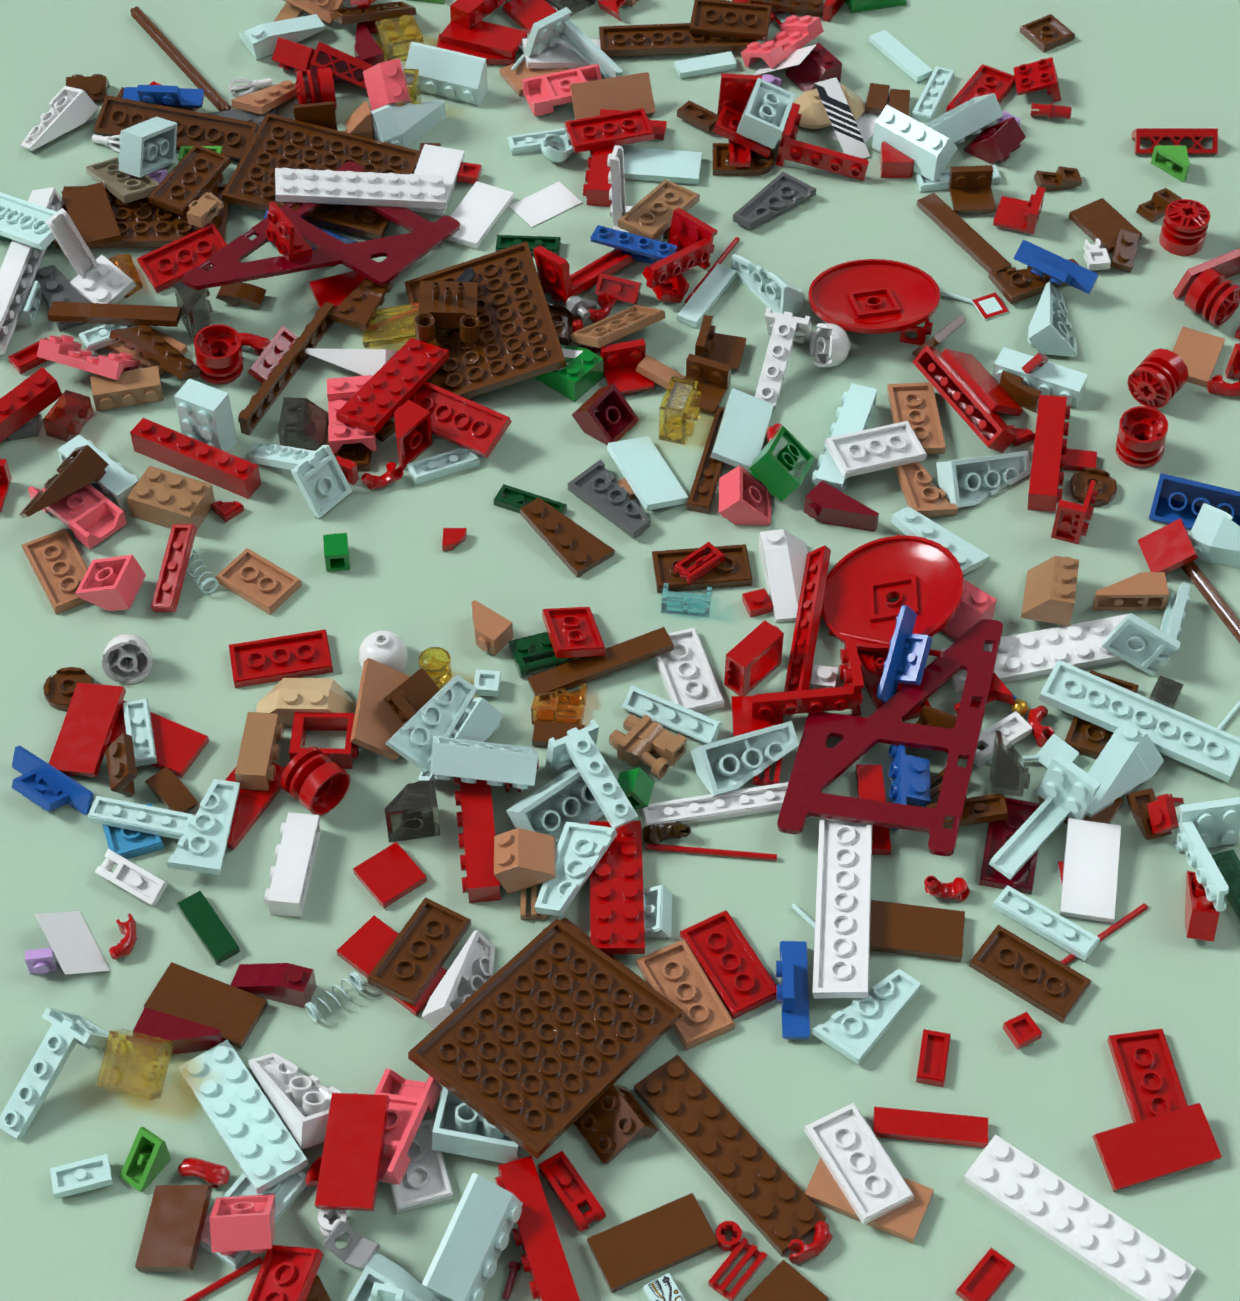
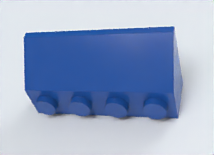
(1184, 498)

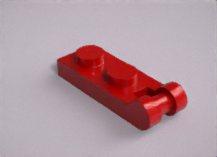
(571, 1190)

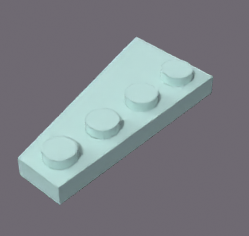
(916, 524)
(435, 718)
(208, 832)
(576, 857)
(866, 1019)

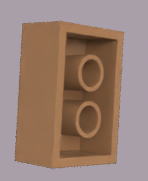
(170, 499)

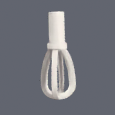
(254, 85)
(107, 141)

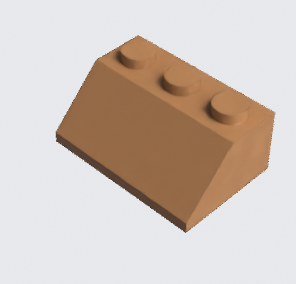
(1051, 591)

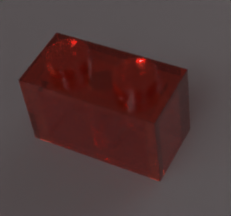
(68, 416)

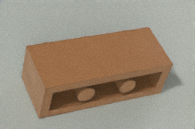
(130, 389)
(259, 751)

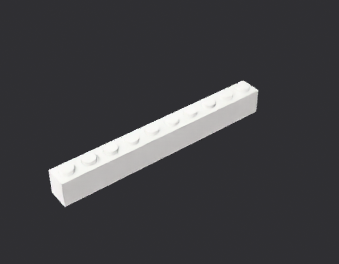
(20, 270)

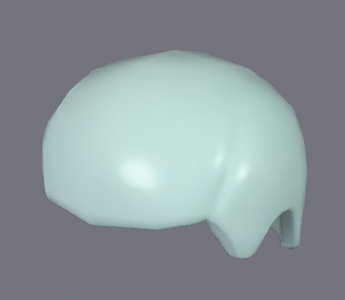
(556, 148)

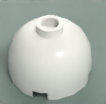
(829, 345)
(386, 649)
(127, 659)

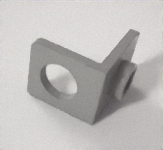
(358, 1250)

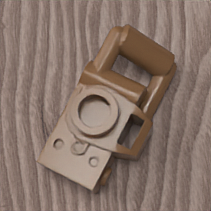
(204, 210)

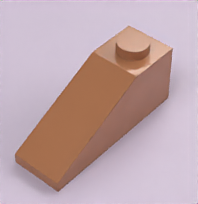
(1137, 592)

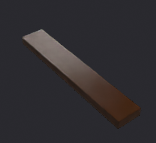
(962, 234)
(115, 314)
(708, 472)
(591, 668)

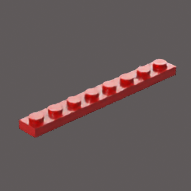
(807, 620)

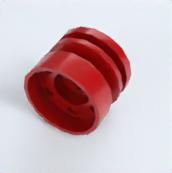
(315, 89)
(1184, 227)
(1213, 297)
(219, 354)
(1157, 378)
(1141, 437)
(315, 781)

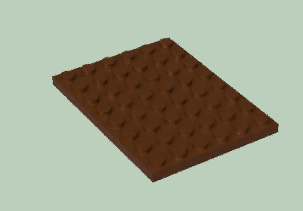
(302, 145)
(514, 326)
(545, 1037)

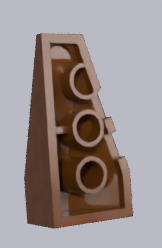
(75, 472)

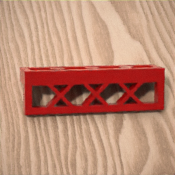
(340, 56)
(1176, 134)

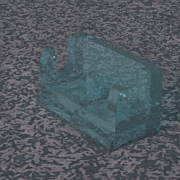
(685, 602)

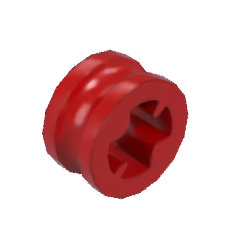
(736, 1232)

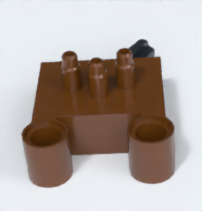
(449, 306)

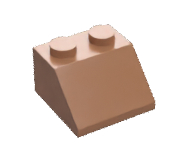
(524, 859)

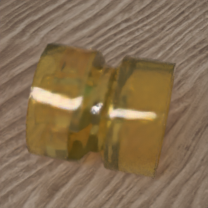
(437, 664)

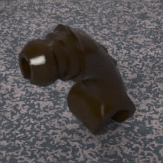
(658, 832)

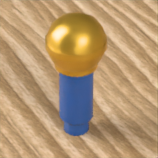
(1020, 706)

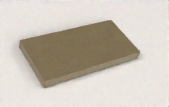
(120, 184)

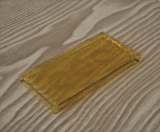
(395, 326)

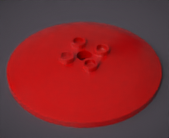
(874, 296)
(902, 567)

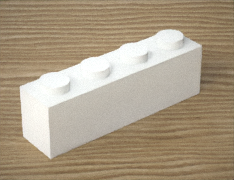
(294, 865)

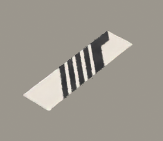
(841, 118)

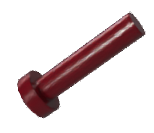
(514, 1267)

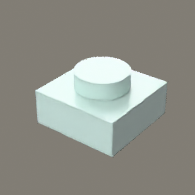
(487, 682)

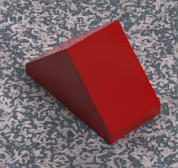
(895, 163)

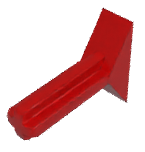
(612, 7)
(997, 692)

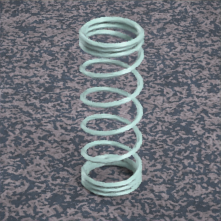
(206, 580)
(312, 1009)

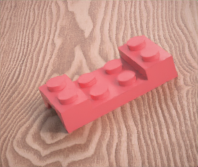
(794, 35)
(553, 89)
(69, 352)
(339, 393)
(86, 514)
(406, 1110)

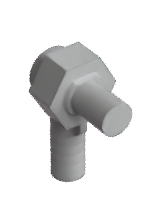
(579, 307)

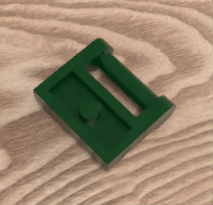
(532, 649)

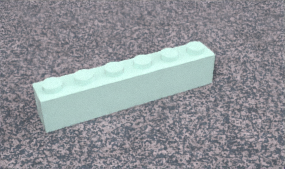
(851, 417)

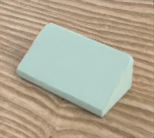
(31, 306)
(657, 912)

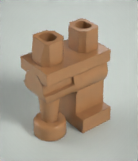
(645, 738)

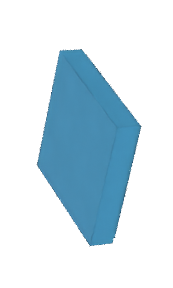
(130, 842)

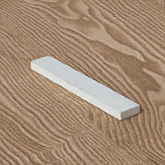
(716, 807)

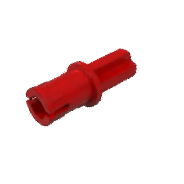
(1051, 111)

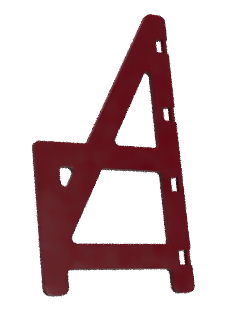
(400, 250)
(820, 766)

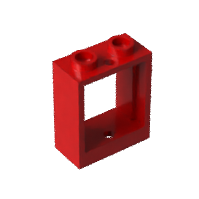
(753, 658)
(328, 722)

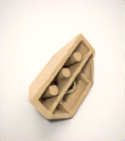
(814, 113)
(305, 696)

